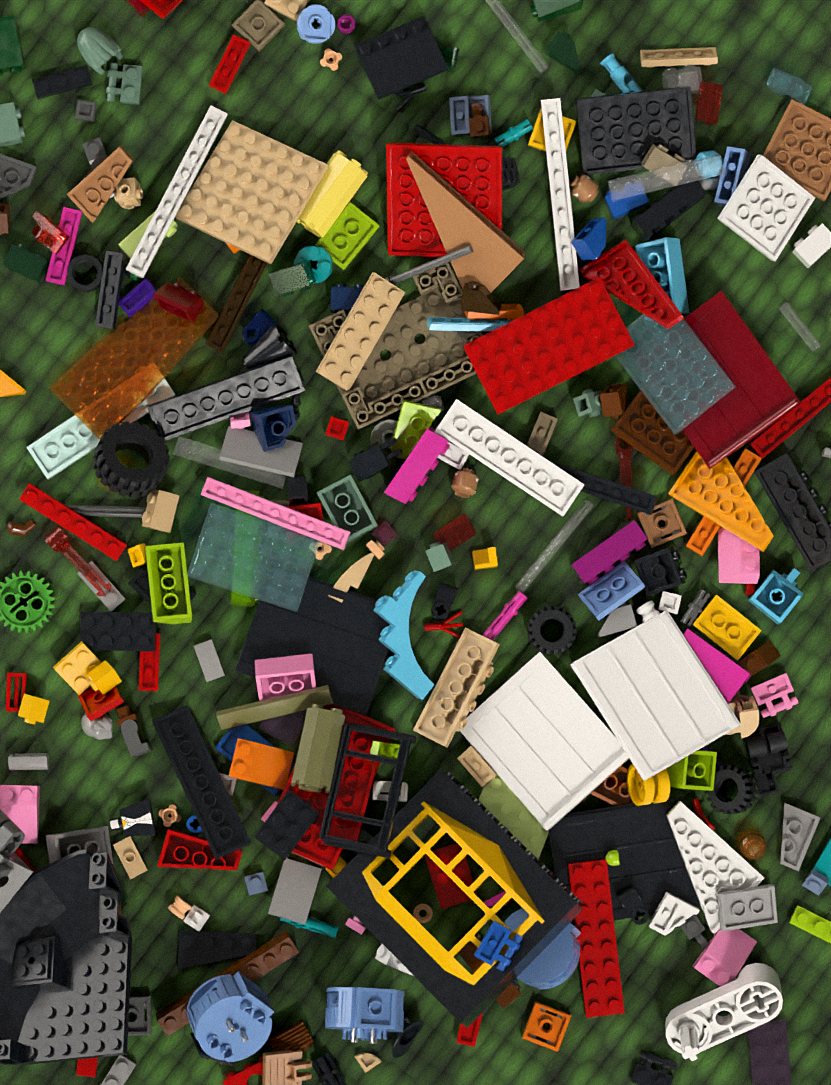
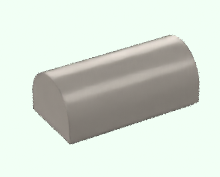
(29, 761)

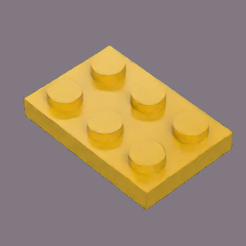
(726, 627)

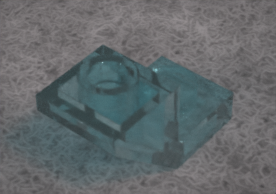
(787, 84)

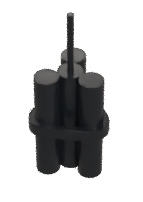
(328, 1071)

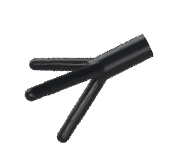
(409, 92)

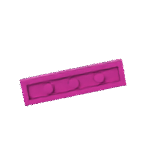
(59, 262)

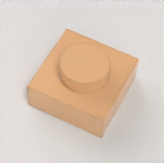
(376, 548)

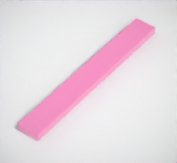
(275, 513)

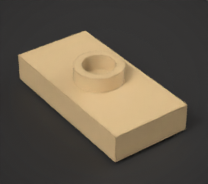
(130, 857)

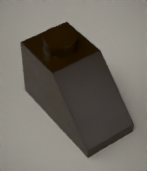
(479, 299)

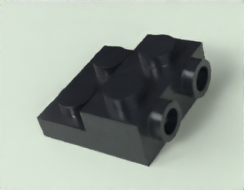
(661, 571)

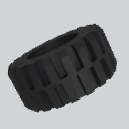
(139, 439)

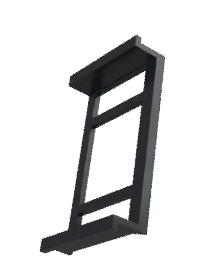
(387, 823)

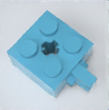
(774, 584)

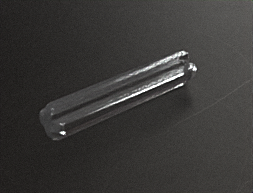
(799, 326)

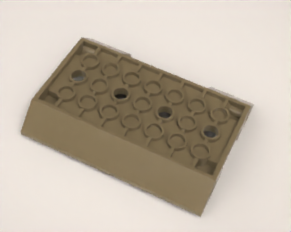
(413, 368)

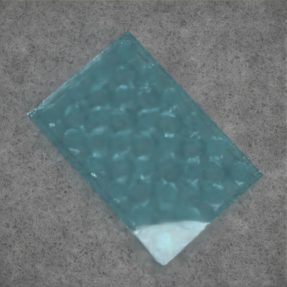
(674, 371)
(253, 557)

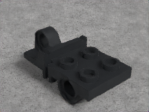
(768, 754)

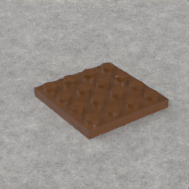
(649, 434)

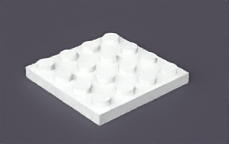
(766, 207)

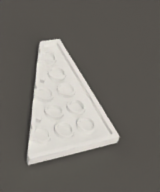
(709, 862)

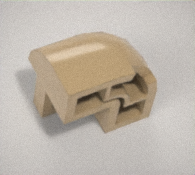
(746, 713)

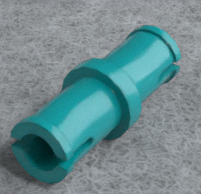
(513, 133)

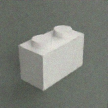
(814, 246)

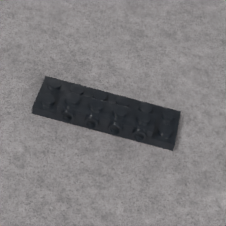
(798, 509)

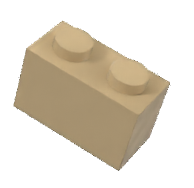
(160, 510)

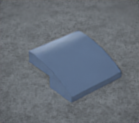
(462, 110)

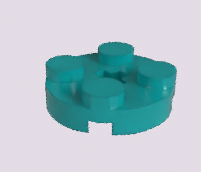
(323, 257)

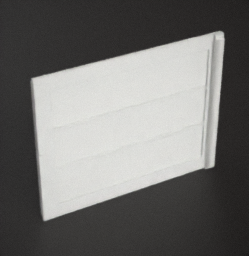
(655, 695)
(544, 741)

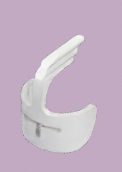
(384, 786)

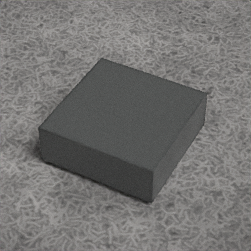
(85, 110)

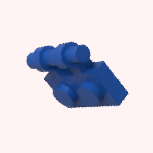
(492, 944)

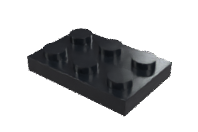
(286, 825)

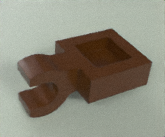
(479, 124)

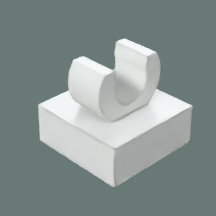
(196, 918)

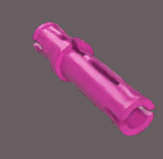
(503, 618)

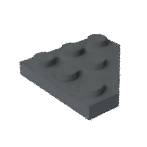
(14, 175)

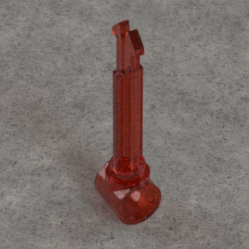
(624, 457)
(60, 543)

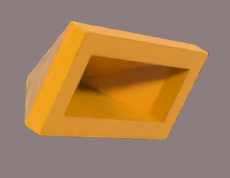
(9, 387)

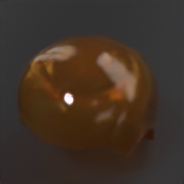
(751, 844)

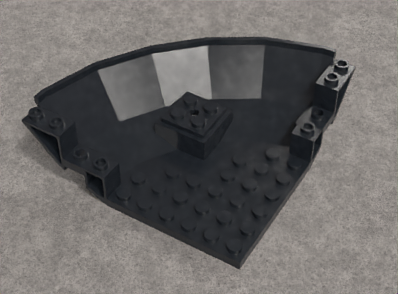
(79, 986)

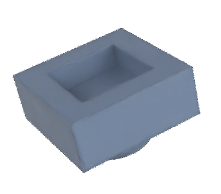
(815, 882)
(256, 883)

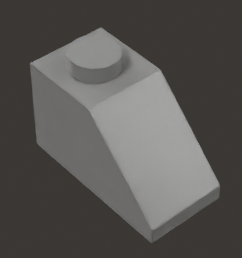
(618, 620)

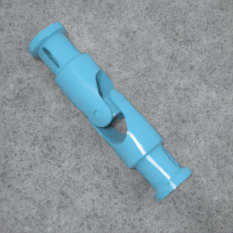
(620, 75)

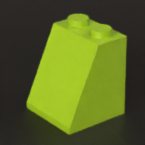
(694, 771)

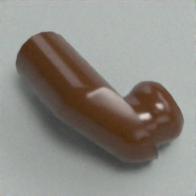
(20, 530)

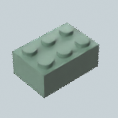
(347, 508)

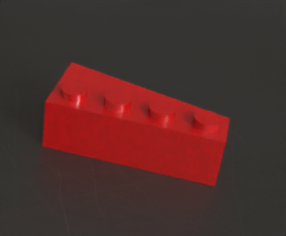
(191, 851)

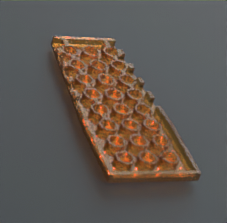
(129, 364)

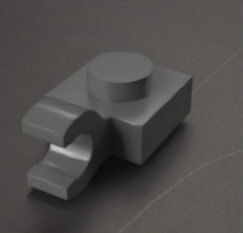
(693, 928)

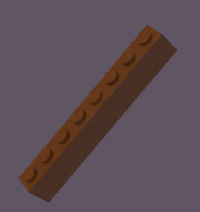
(252, 966)

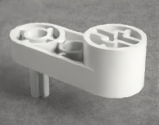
(750, 999)

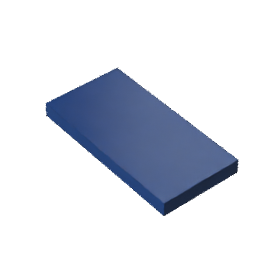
(228, 744)

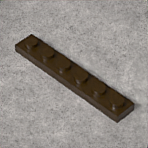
(236, 303)

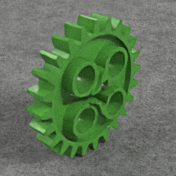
(34, 616)

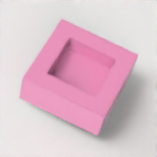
(240, 421)
(355, 924)

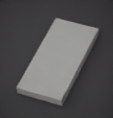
(244, 449)

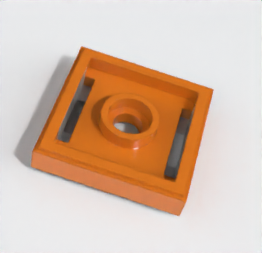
(554, 1034)

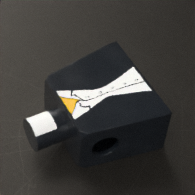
(136, 820)

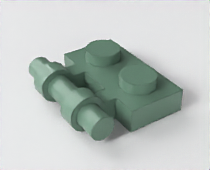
(131, 83)

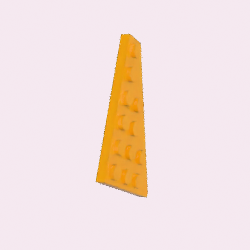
(722, 499)

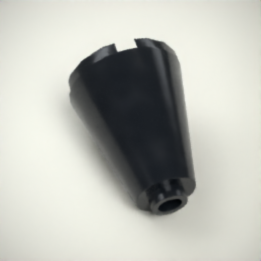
(269, 347)

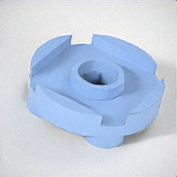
(307, 31)

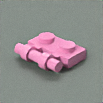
(772, 689)

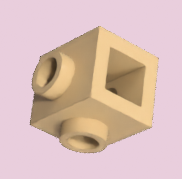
(128, 193)

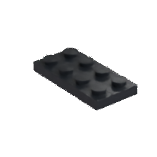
(118, 631)

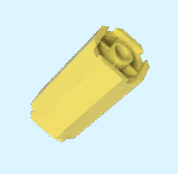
(332, 194)

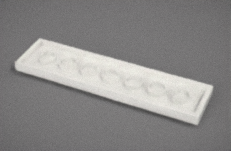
(509, 457)

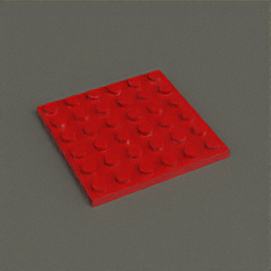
(468, 168)

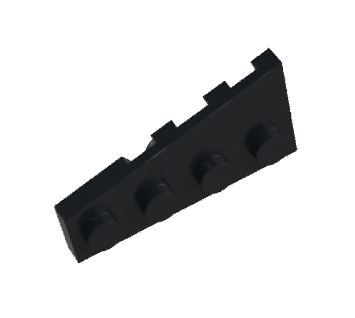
(208, 947)

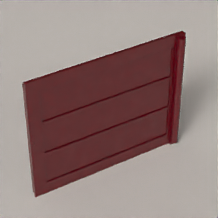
(760, 389)

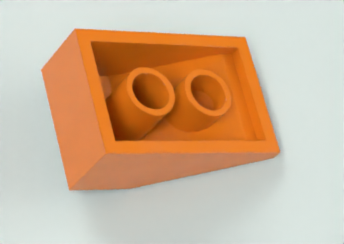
(261, 764)

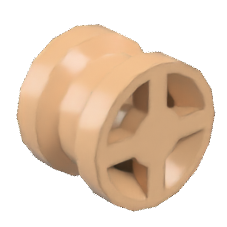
(179, 907)

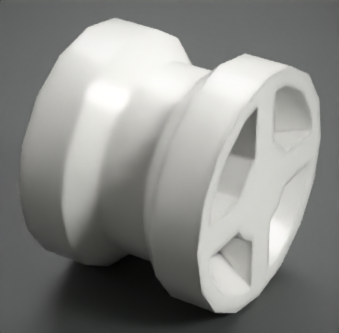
(647, 611)

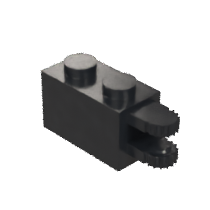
(374, 460)

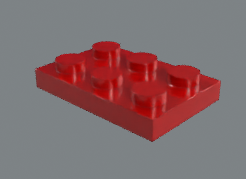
(446, 889)

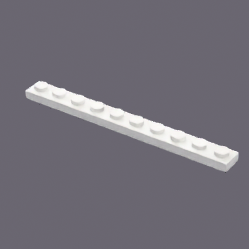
(176, 192)
(560, 194)

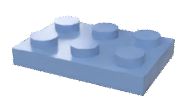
(611, 590)

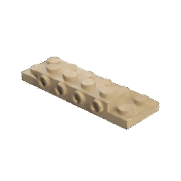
(457, 688)

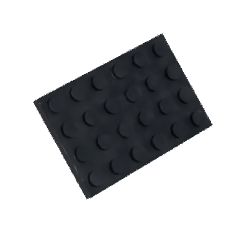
(622, 128)

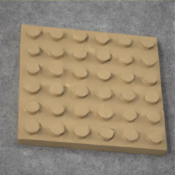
(251, 192)

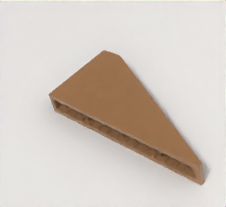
(464, 225)

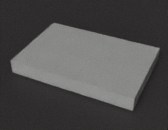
(294, 891)
(747, 907)

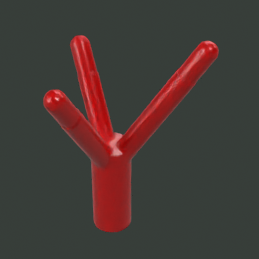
(444, 626)
(699, 813)

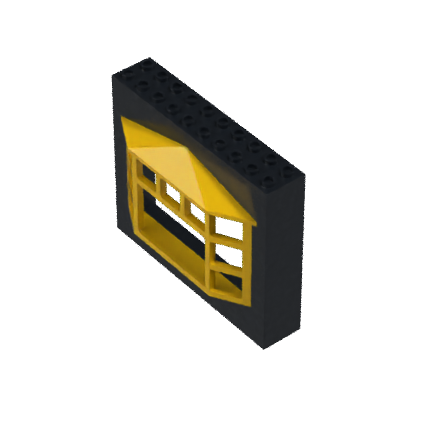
(501, 858)

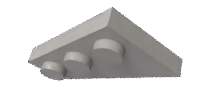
(796, 836)

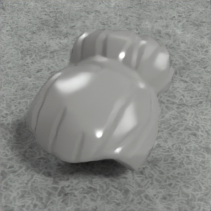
(99, 728)

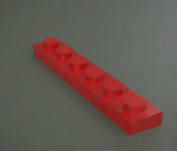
(793, 420)
(73, 521)

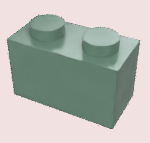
(10, 128)

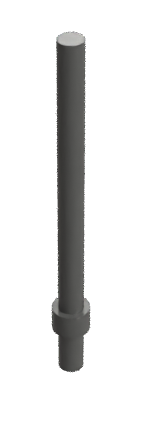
(430, 265)

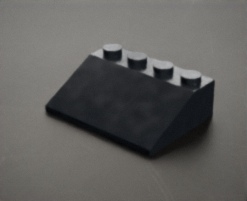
(400, 57)

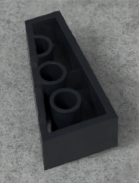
(667, 210)

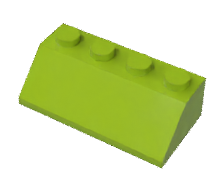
(168, 583)

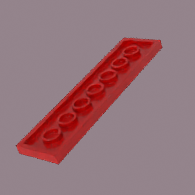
(597, 939)

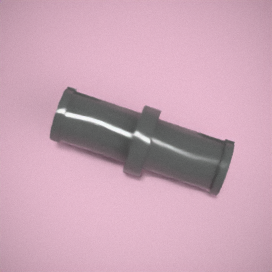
(695, 608)

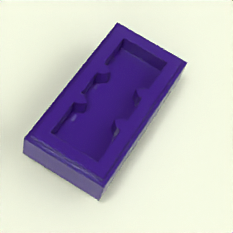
(137, 297)

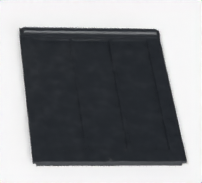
(335, 632)
(645, 849)

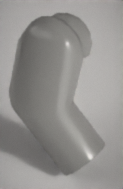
(709, 183)

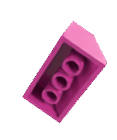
(417, 465)

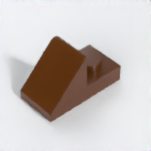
(759, 658)

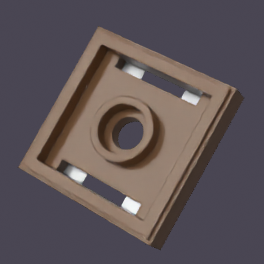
(672, 520)

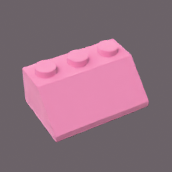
(737, 559)
(284, 675)

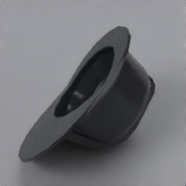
(406, 1038)

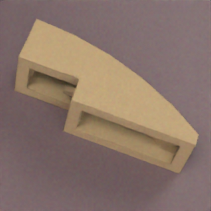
(353, 575)

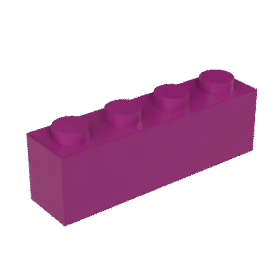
(608, 552)

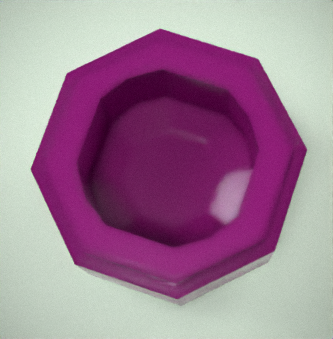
(346, 24)

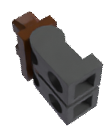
(131, 732)

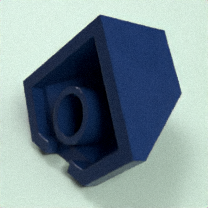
(273, 425)

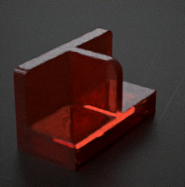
(708, 103)
(49, 233)
(455, 532)

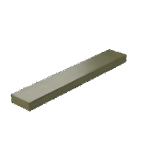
(274, 707)

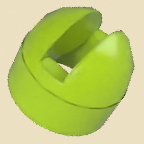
(613, 858)

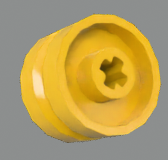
(654, 789)

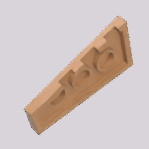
(99, 185)

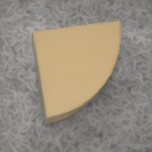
(367, 1060)

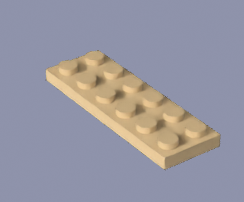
(360, 331)

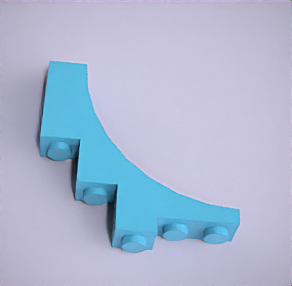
(396, 637)

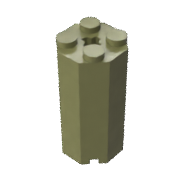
(318, 749)

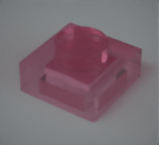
(384, 534)

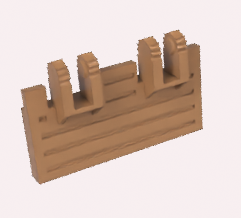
(281, 1068)

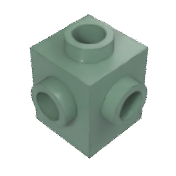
(588, 403)

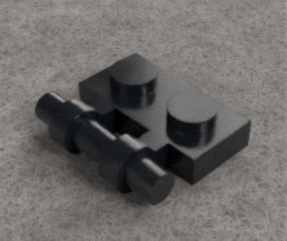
(648, 1076)

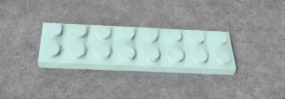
(74, 440)

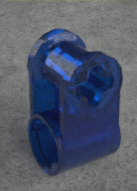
(259, 325)

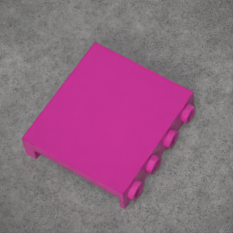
(723, 671)

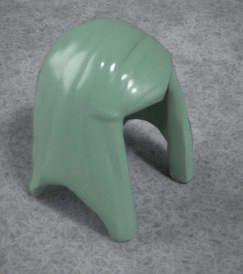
(97, 48)

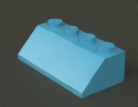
(665, 263)

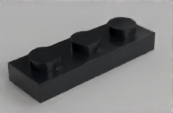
(62, 82)

